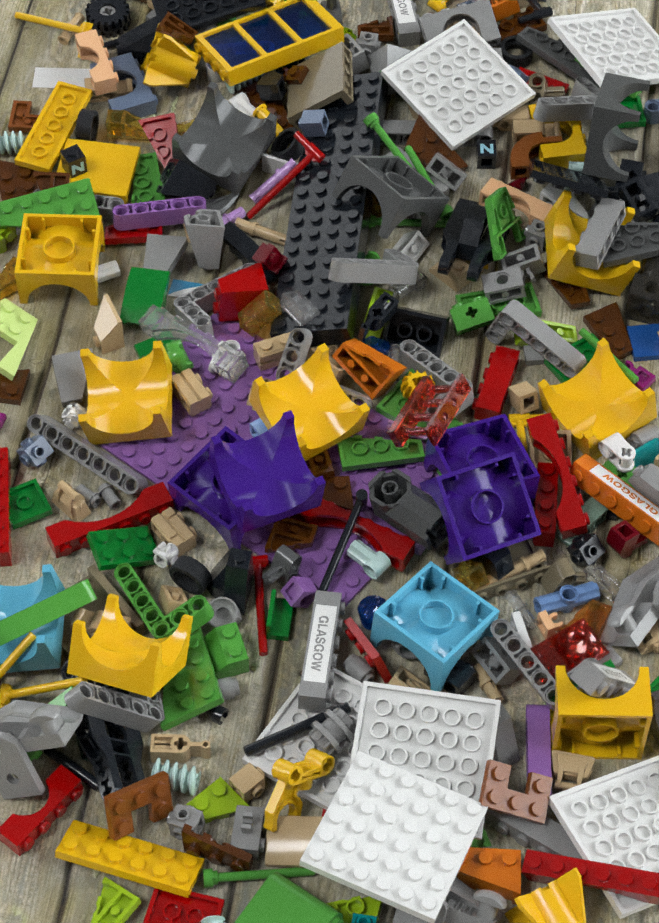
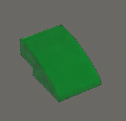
(141, 291)

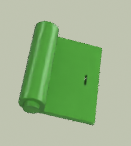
(286, 902)

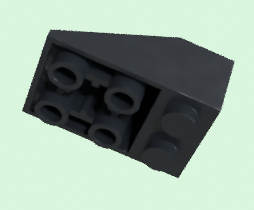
(642, 195)

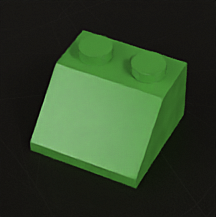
(227, 651)

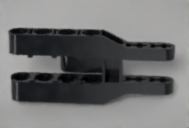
(463, 239)
(109, 754)

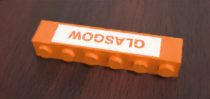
(617, 496)

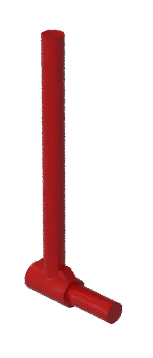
(312, 153)
(260, 563)

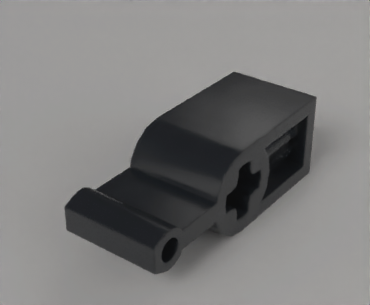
(378, 314)

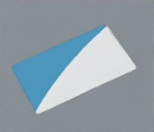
(181, 287)

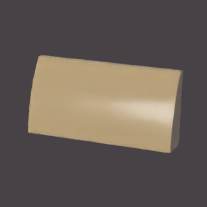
(290, 840)

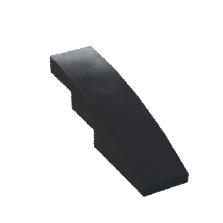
(244, 247)

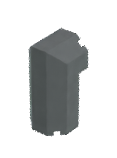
(407, 508)

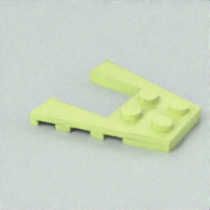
(16, 328)

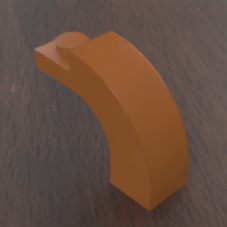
(527, 148)

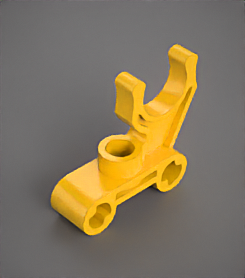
(293, 778)

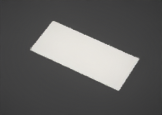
(50, 76)

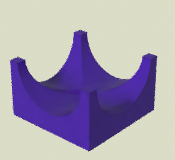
(477, 443)
(265, 476)
(199, 490)
(483, 507)

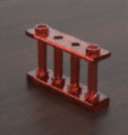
(417, 404)

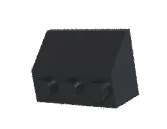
(417, 325)

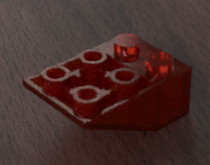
(569, 648)

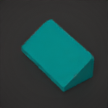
(646, 453)

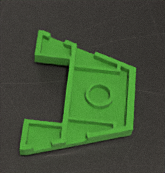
(500, 218)

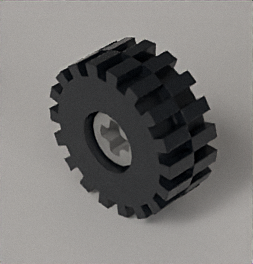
(111, 24)

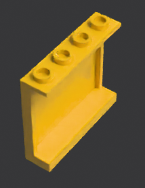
(108, 167)

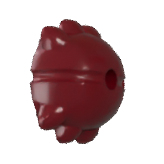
(518, 183)

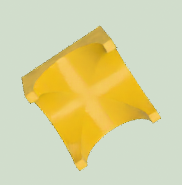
(562, 234)
(60, 252)
(128, 397)
(317, 401)
(598, 402)
(124, 657)
(601, 726)

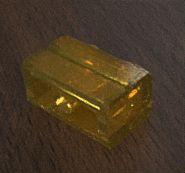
(259, 313)

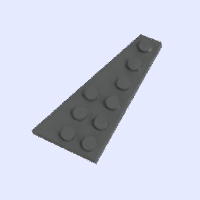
(553, 52)

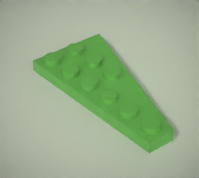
(70, 199)
(193, 688)

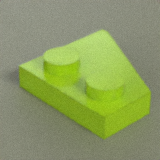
(217, 801)
(114, 904)

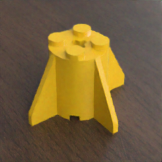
(169, 63)
(556, 903)

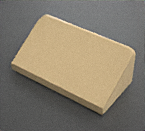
(171, 598)

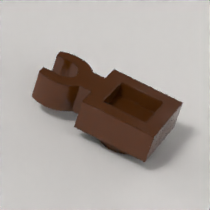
(295, 75)

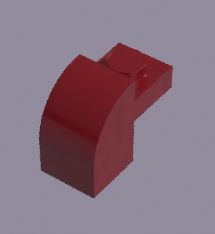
(270, 258)
(625, 538)

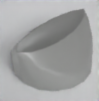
(225, 612)

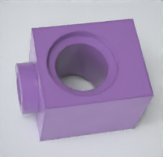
(299, 592)

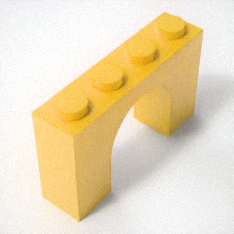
(568, 150)

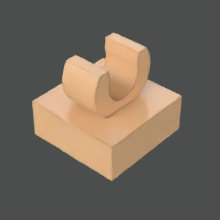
(546, 624)

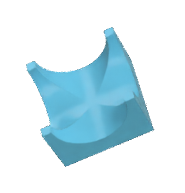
(434, 620)
(47, 647)

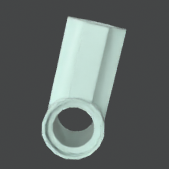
(372, 562)

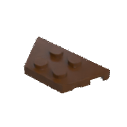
(428, 143)
(15, 180)

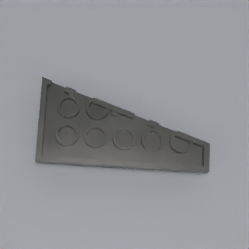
(633, 242)

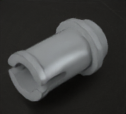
(106, 491)
(92, 499)

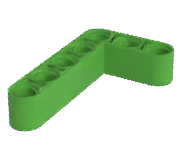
(46, 611)
(157, 623)

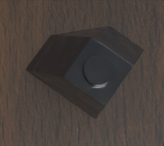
(138, 40)
(185, 181)
(496, 563)
(233, 577)

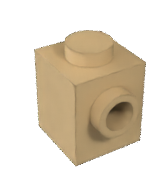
(523, 397)
(248, 782)

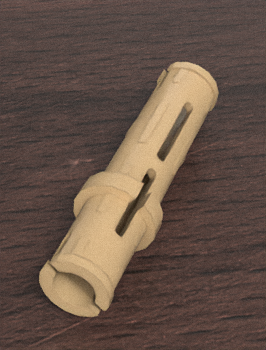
(255, 229)
(522, 565)

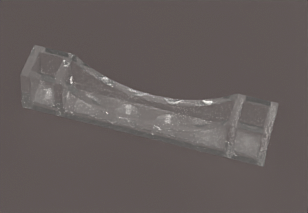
(164, 326)

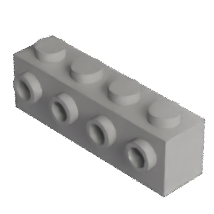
(599, 233)

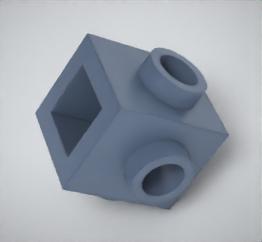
(34, 451)

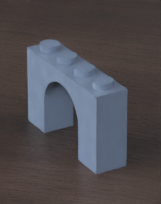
(141, 100)

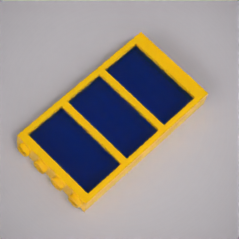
(268, 39)

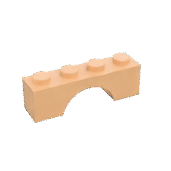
(102, 75)
(529, 205)

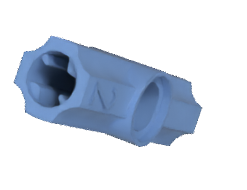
(567, 598)

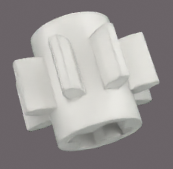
(70, 415)
(165, 554)

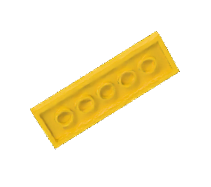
(53, 127)
(130, 858)

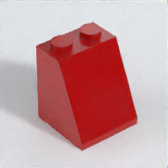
(237, 291)

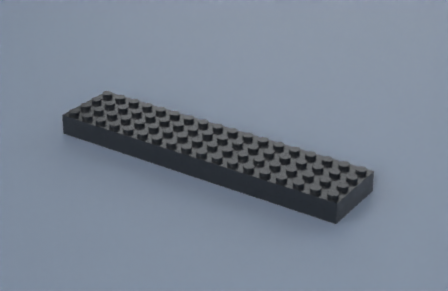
(328, 226)

